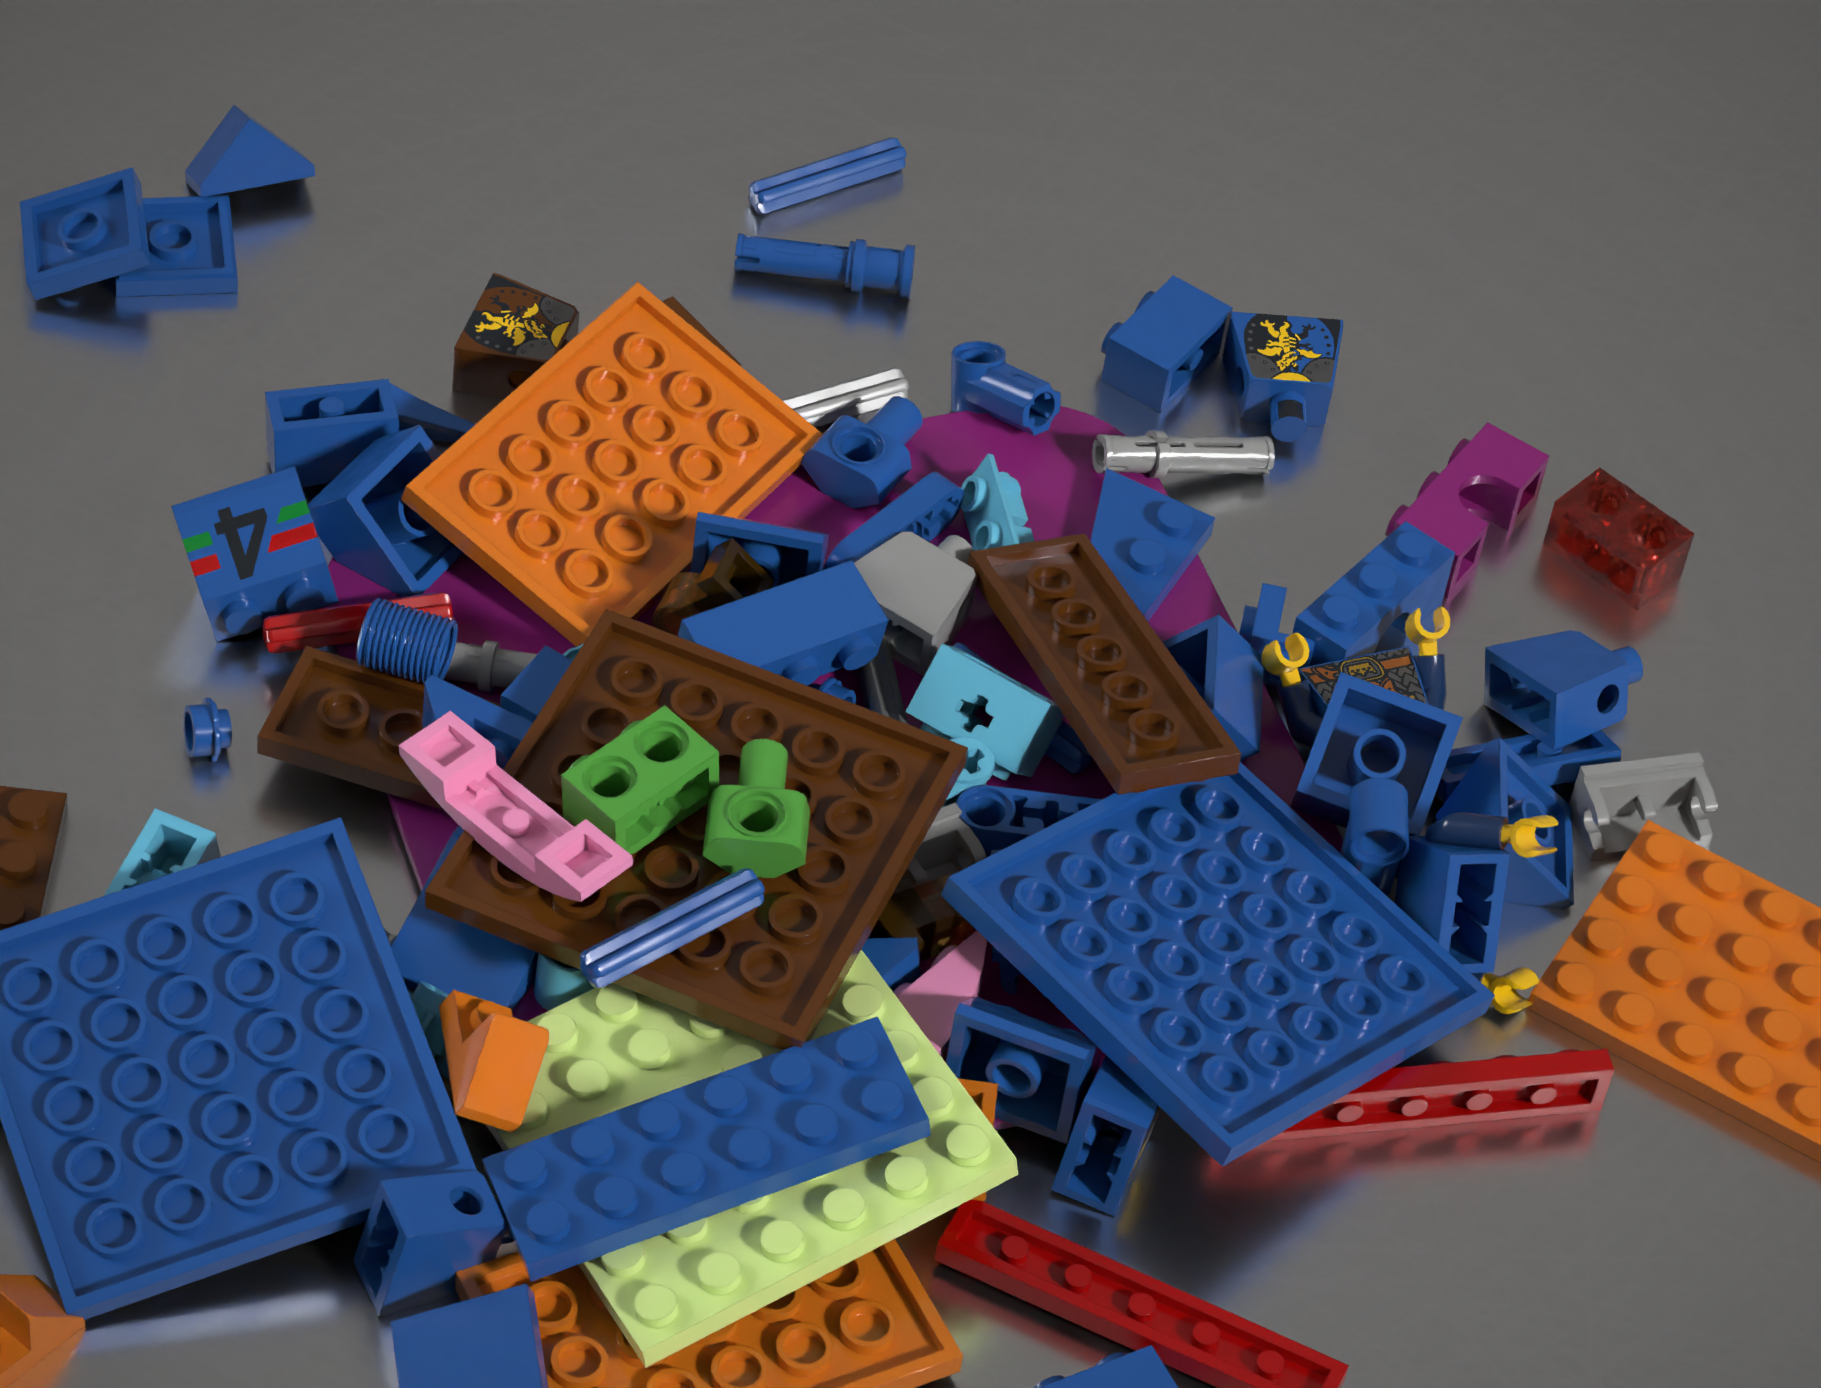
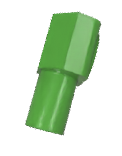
(758, 819)

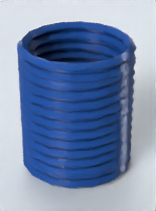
(406, 641)

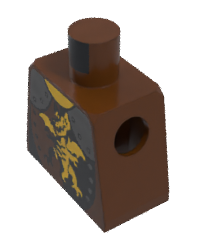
(510, 338)

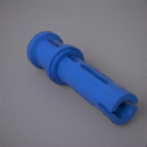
(855, 265)

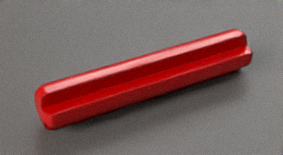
(337, 624)

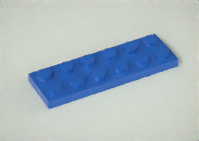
(705, 1148)

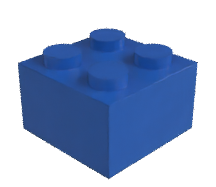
(1375, 736)

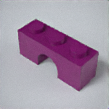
(1484, 479)

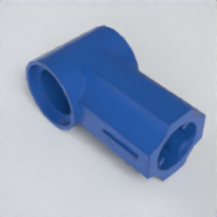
(989, 385)
(1377, 830)

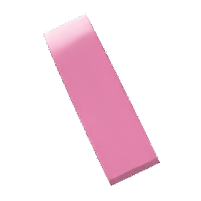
(506, 817)

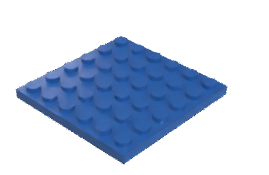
(1218, 954)
(212, 1069)

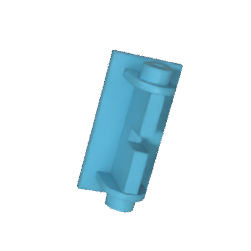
(994, 508)

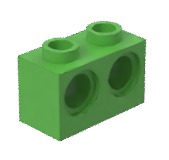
(642, 780)

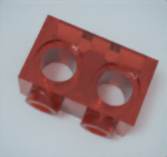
(1618, 538)

